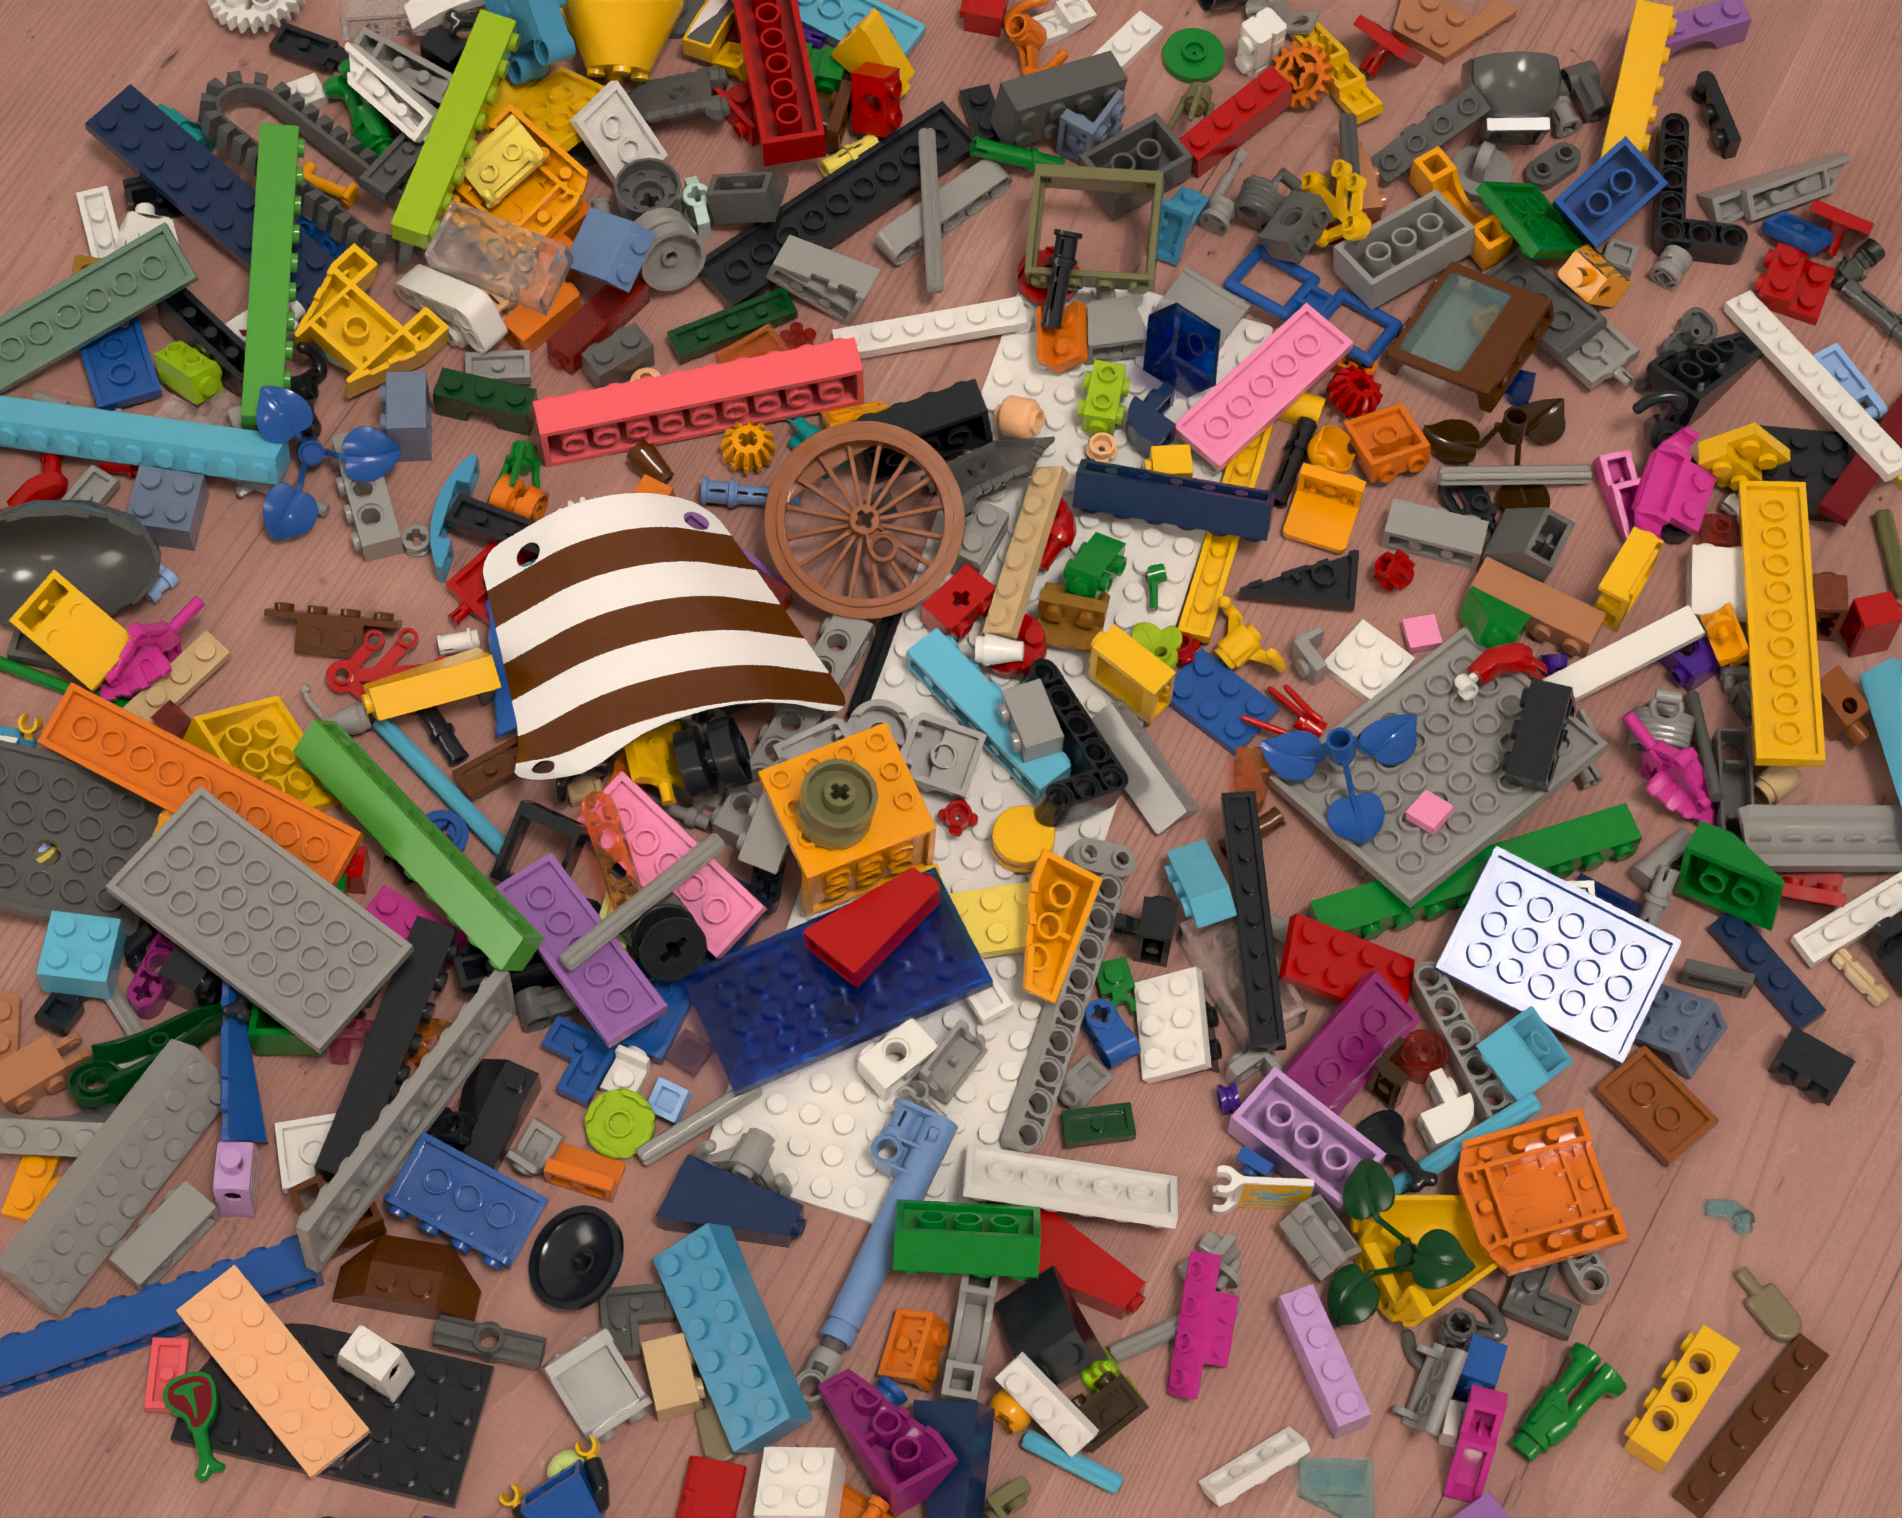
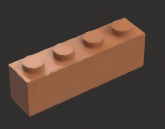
(1554, 614)

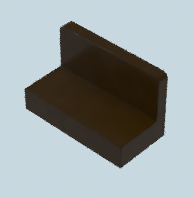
(1388, 1081)

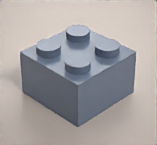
(408, 414)
(170, 505)

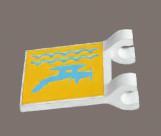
(1259, 1192)

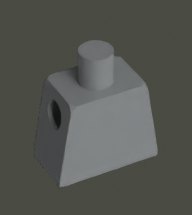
(1114, 328)

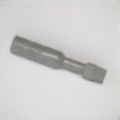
(1228, 177)

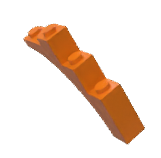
(531, 329)

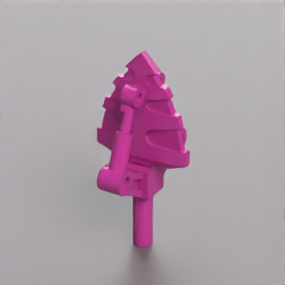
(148, 654)
(1672, 774)

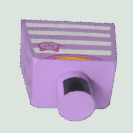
(239, 1173)

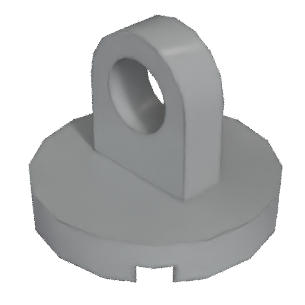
(1481, 164)

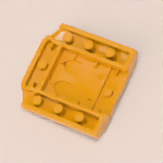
(542, 198)

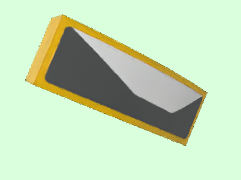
(709, 30)

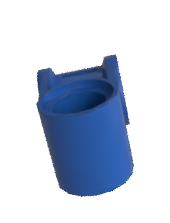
(1112, 1039)

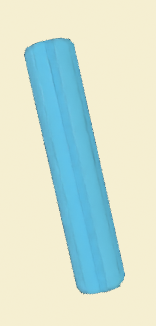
(1077, 1465)

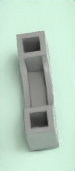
(48, 1135)
(969, 1338)

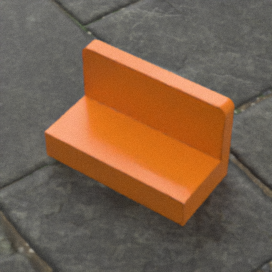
(585, 1172)

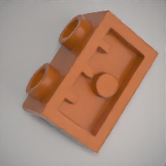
(1064, 347)
(914, 1348)

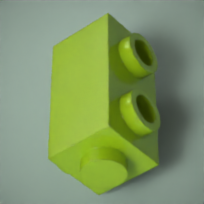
(188, 372)
(1102, 406)

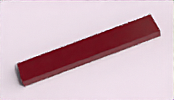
(1858, 477)

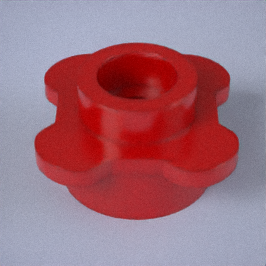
(1187, 649)
(955, 808)

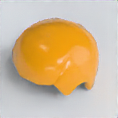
(1330, 449)

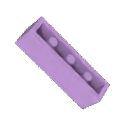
(1323, 1361)

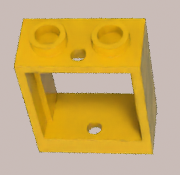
(1131, 673)

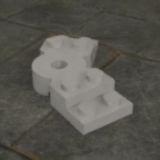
(934, 749)

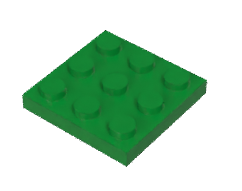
(1530, 219)

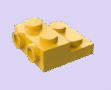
(1741, 455)

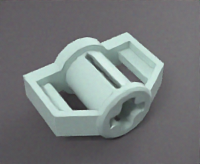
(697, 209)

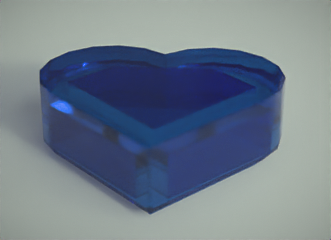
(1521, 388)

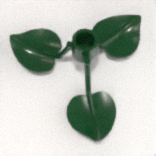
(1434, 1261)

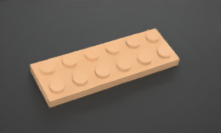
(273, 1371)

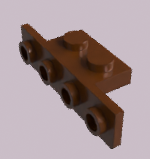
(329, 632)

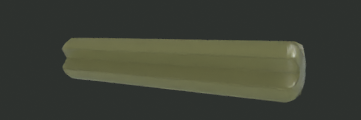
(1890, 549)

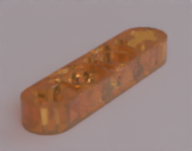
(618, 853)

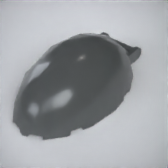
(86, 542)

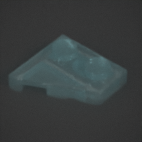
(1338, 1485)

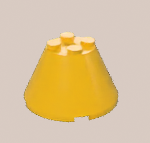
(621, 35)

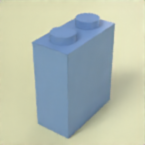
(610, 249)

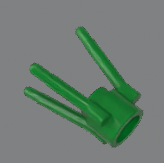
(521, 461)

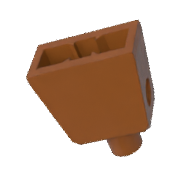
(1842, 707)

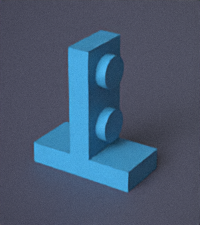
(1178, 222)

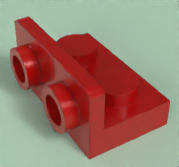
(741, 111)
(1814, 888)

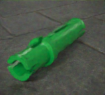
(1012, 154)

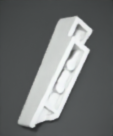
(389, 94)

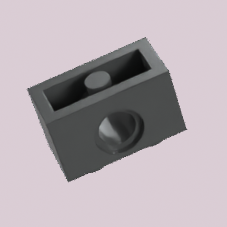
(1295, 226)

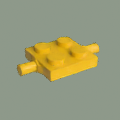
(654, 761)

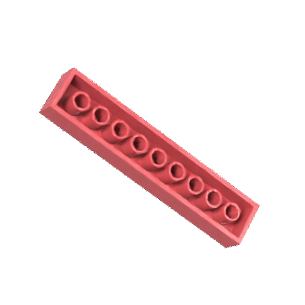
(700, 401)

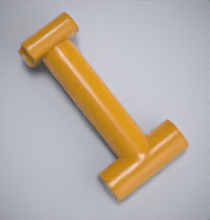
(347, 195)

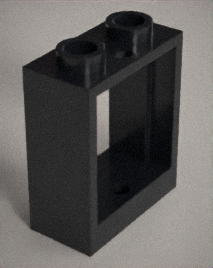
(528, 811)

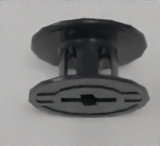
(656, 929)

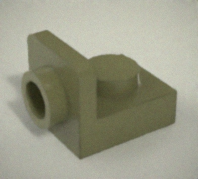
(1009, 1498)

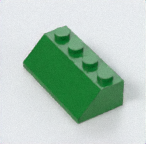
(967, 1239)

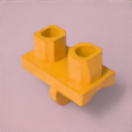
(1726, 636)

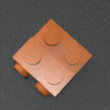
(1388, 443)

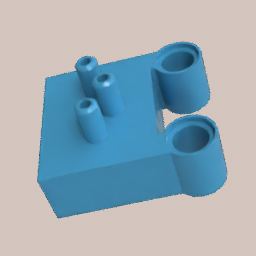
(542, 36)

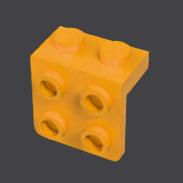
(1324, 508)

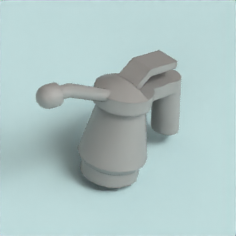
(351, 718)

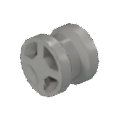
(1218, 215)

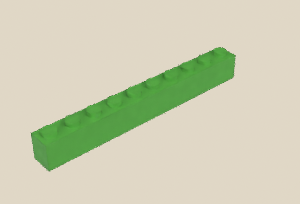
(272, 265)
(418, 846)

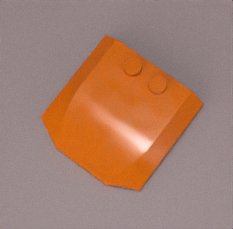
(1538, 1194)

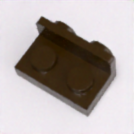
(1110, 1406)

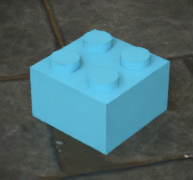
(81, 955)
(1524, 1054)

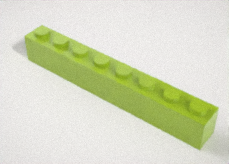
(455, 128)

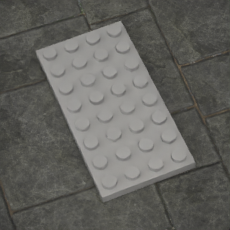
(260, 919)

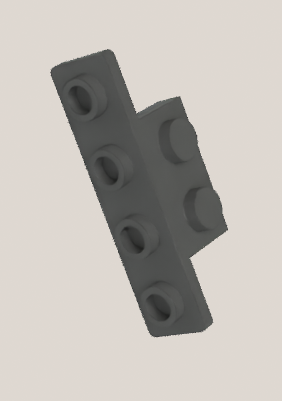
(1436, 130)

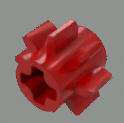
(1394, 570)

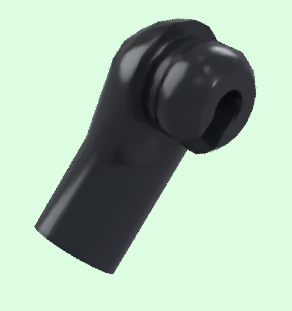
(136, 944)

